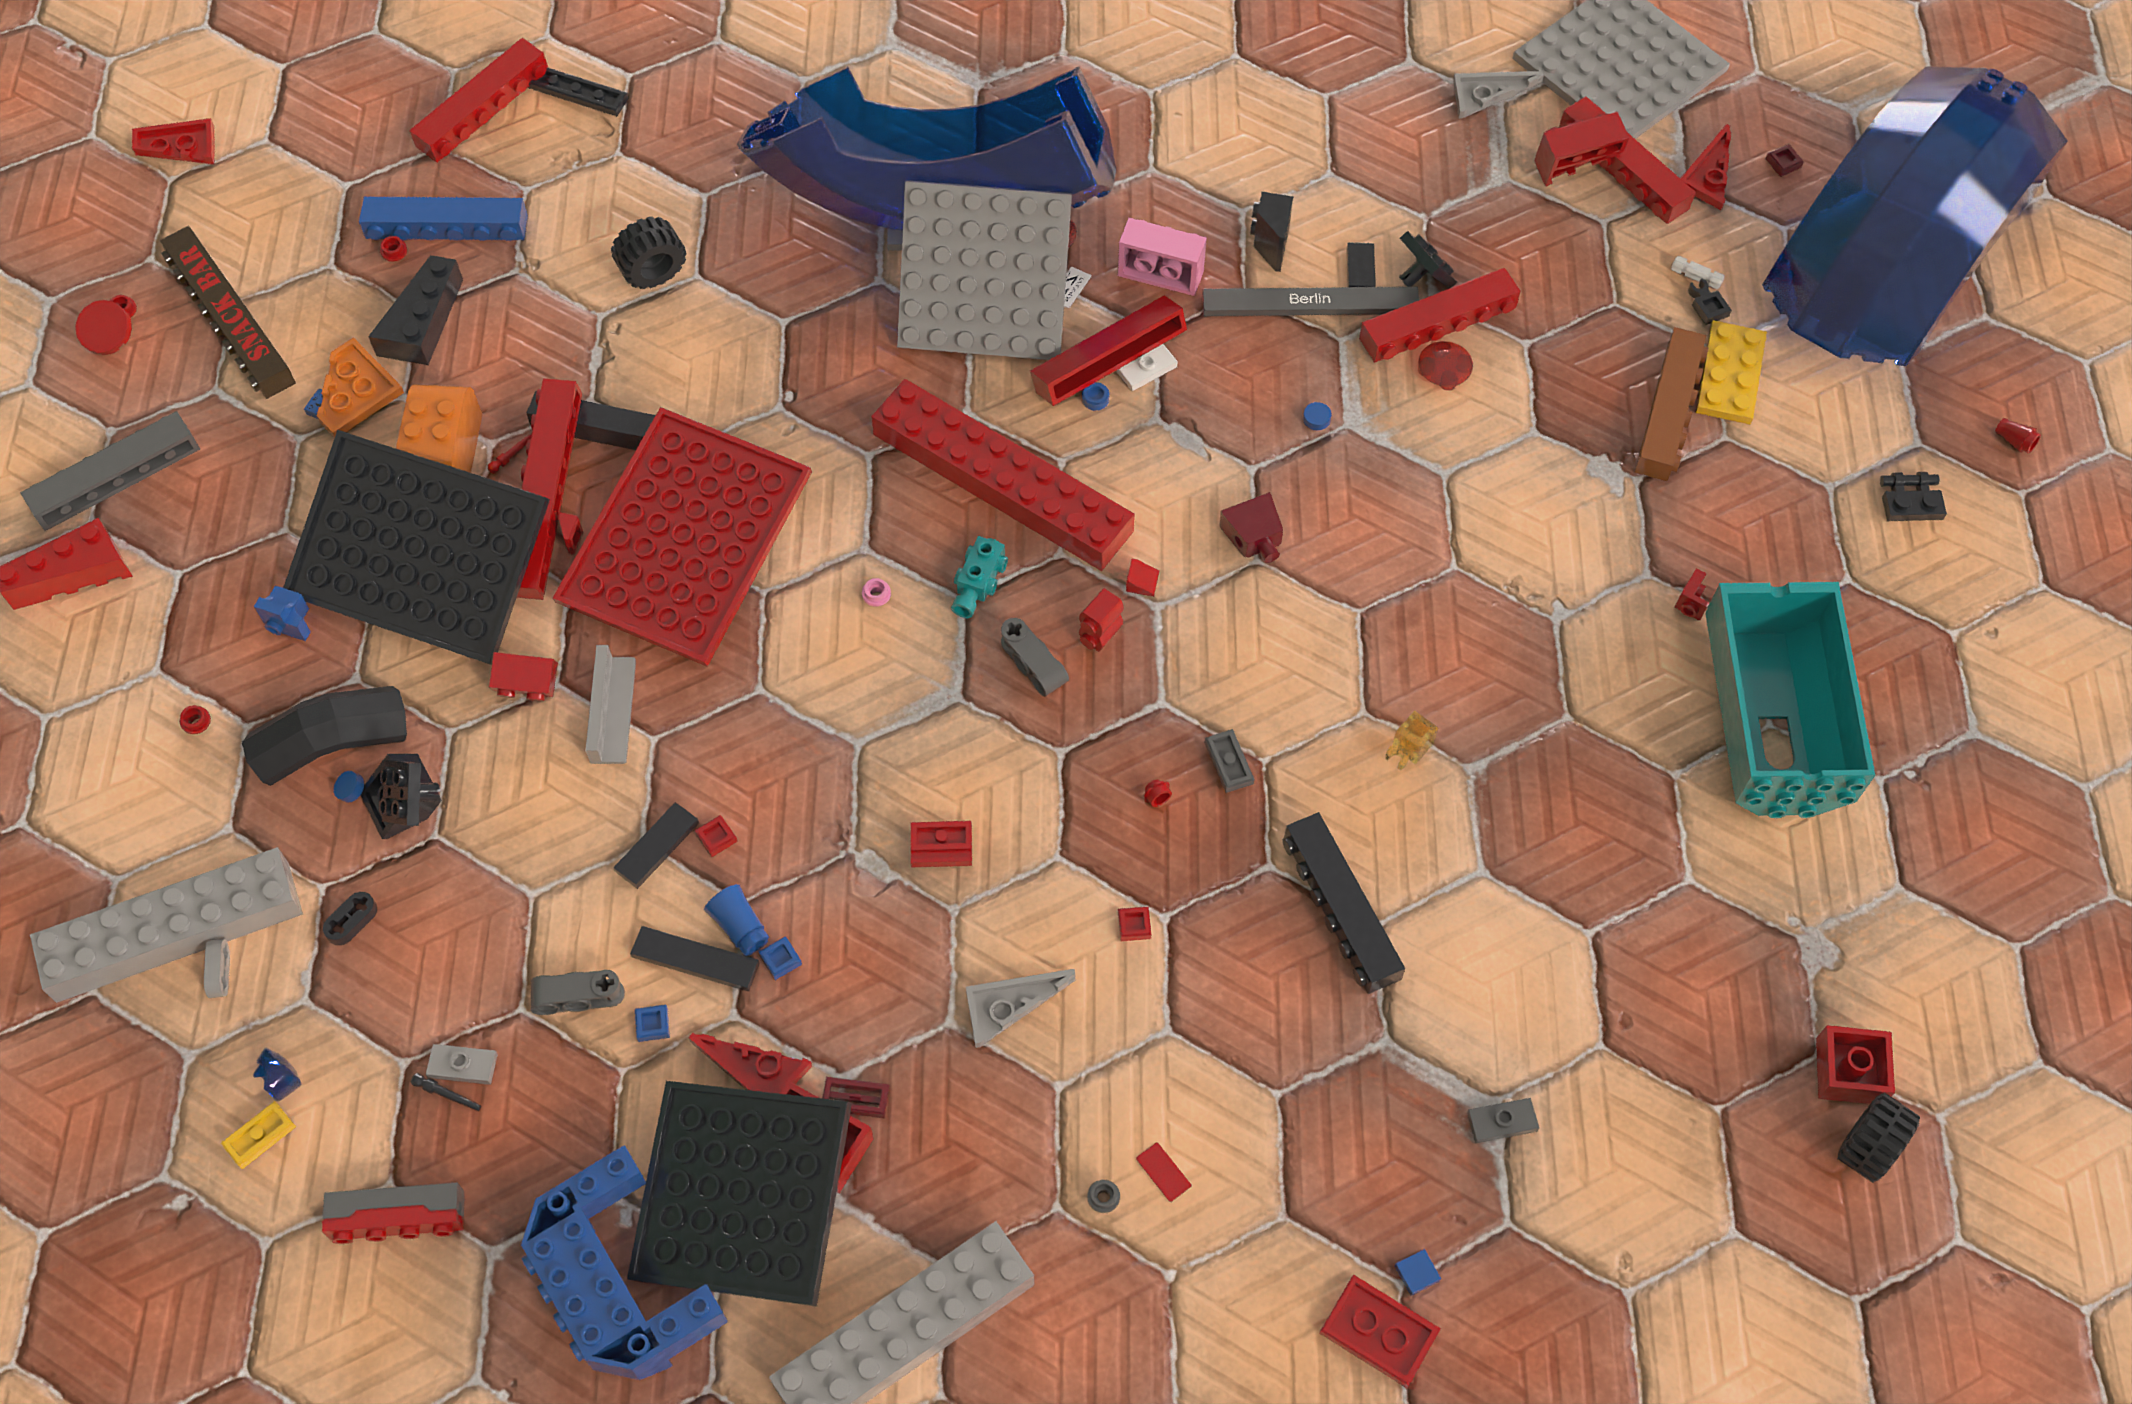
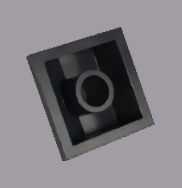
(1272, 227)
(373, 793)

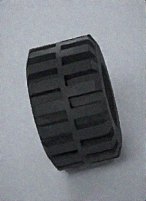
(648, 252)
(1878, 1137)

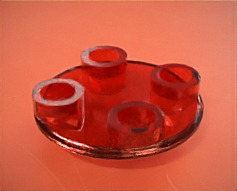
(1445, 364)

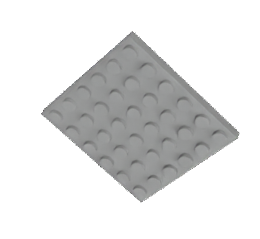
(1623, 60)
(983, 270)

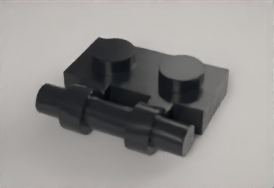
(1912, 505)

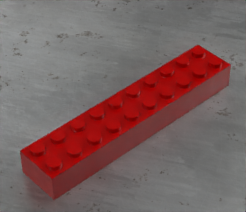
(1003, 474)

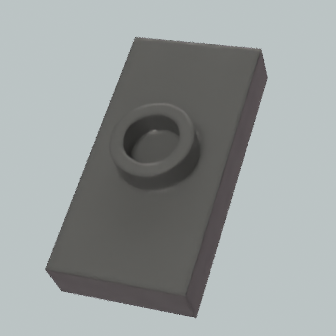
(1229, 761)
(1503, 1120)

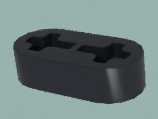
(350, 918)

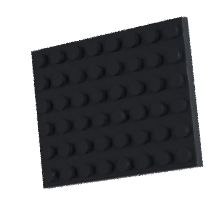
(416, 546)

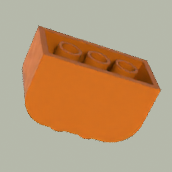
(441, 424)

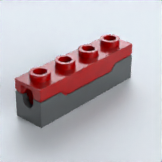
(393, 1212)

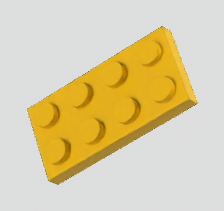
(1731, 372)

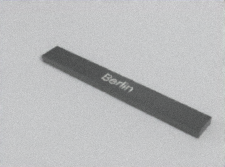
(1306, 301)

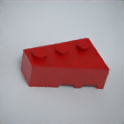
(1578, 144)

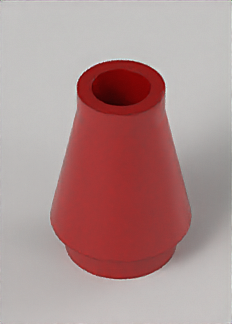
(2018, 435)

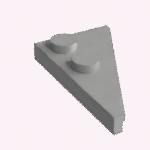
(1482, 90)
(1004, 1002)

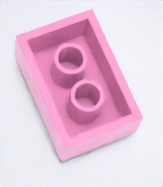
(1161, 256)

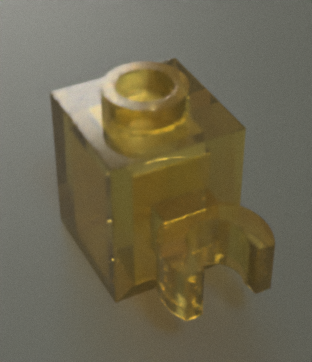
(1412, 739)

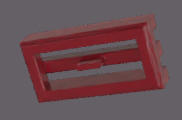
(861, 1110)

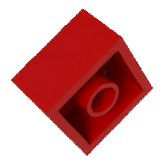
(1854, 1064)

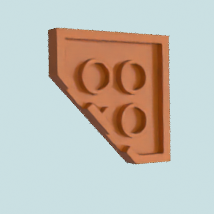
(354, 388)

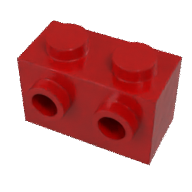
(523, 676)

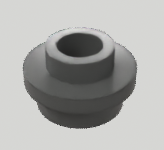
(1103, 1186)

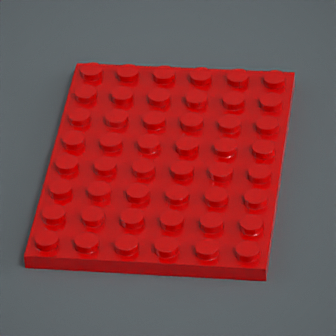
(683, 536)

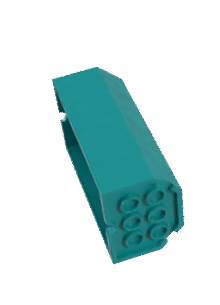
(1791, 660)

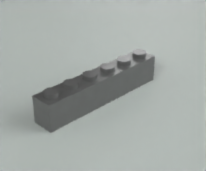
(110, 471)

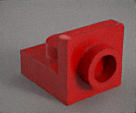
(1689, 601)

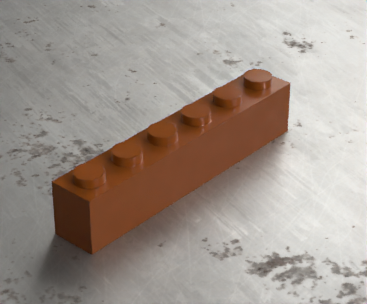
(1671, 404)

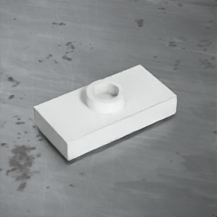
(1147, 367)

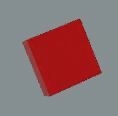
(716, 836)
(1134, 923)

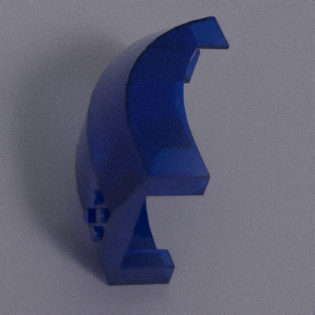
(860, 152)
(1913, 212)

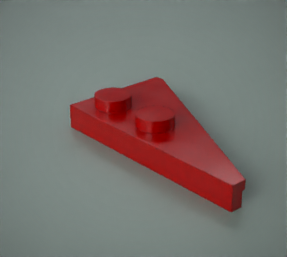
(1709, 170)
(750, 1065)

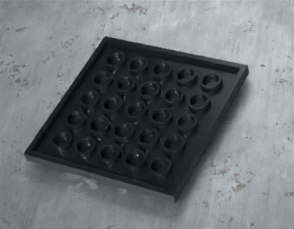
(740, 1192)

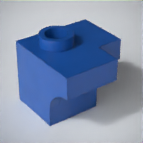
(284, 613)

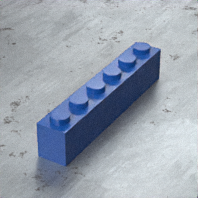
(444, 218)

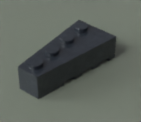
(419, 314)

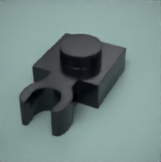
(1708, 304)

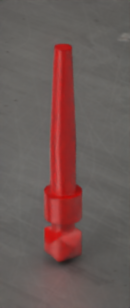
(503, 458)

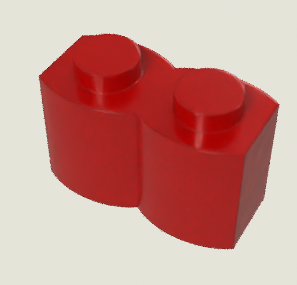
(1100, 620)

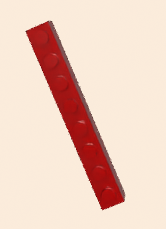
(547, 471)

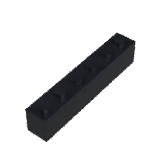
(1343, 903)

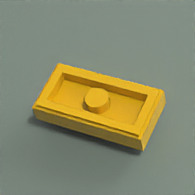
(258, 1135)

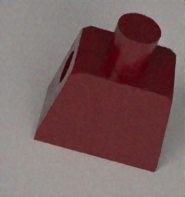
(1254, 527)

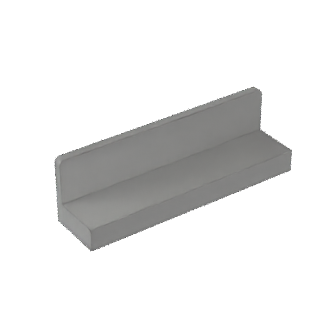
(610, 708)

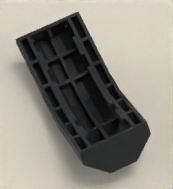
(323, 727)

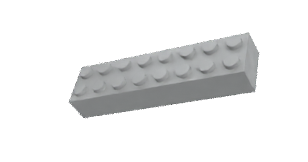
(165, 925)
(908, 1324)

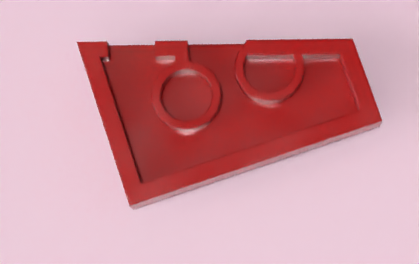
(177, 141)

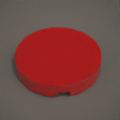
(103, 327)

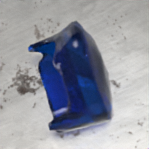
(278, 1074)

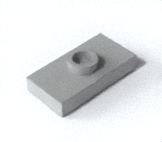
(461, 1064)

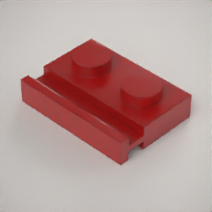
(941, 844)

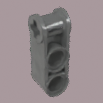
(1032, 657)
(575, 992)

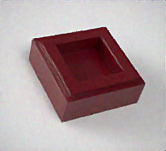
(1784, 160)

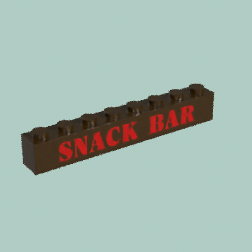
(228, 313)

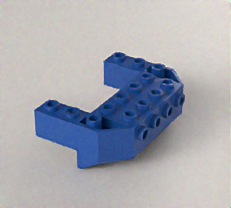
(588, 1288)

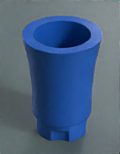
(737, 919)

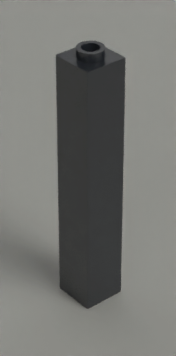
(607, 424)

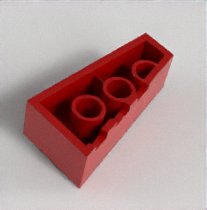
(63, 566)

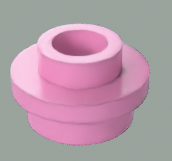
(876, 585)

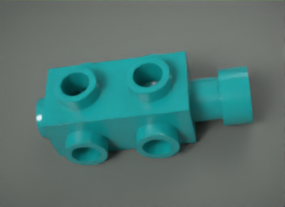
(986, 560)

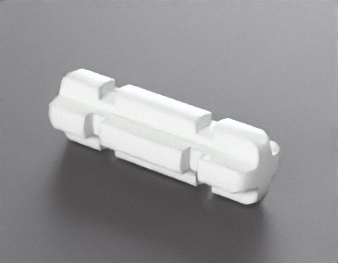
(1697, 272)

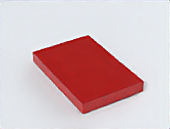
(1380, 1331)

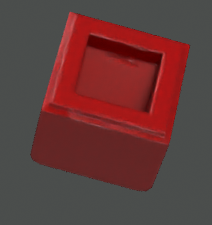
(571, 531)
(1141, 578)

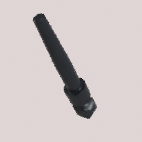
(432, 1087)

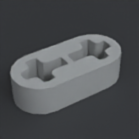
(216, 968)

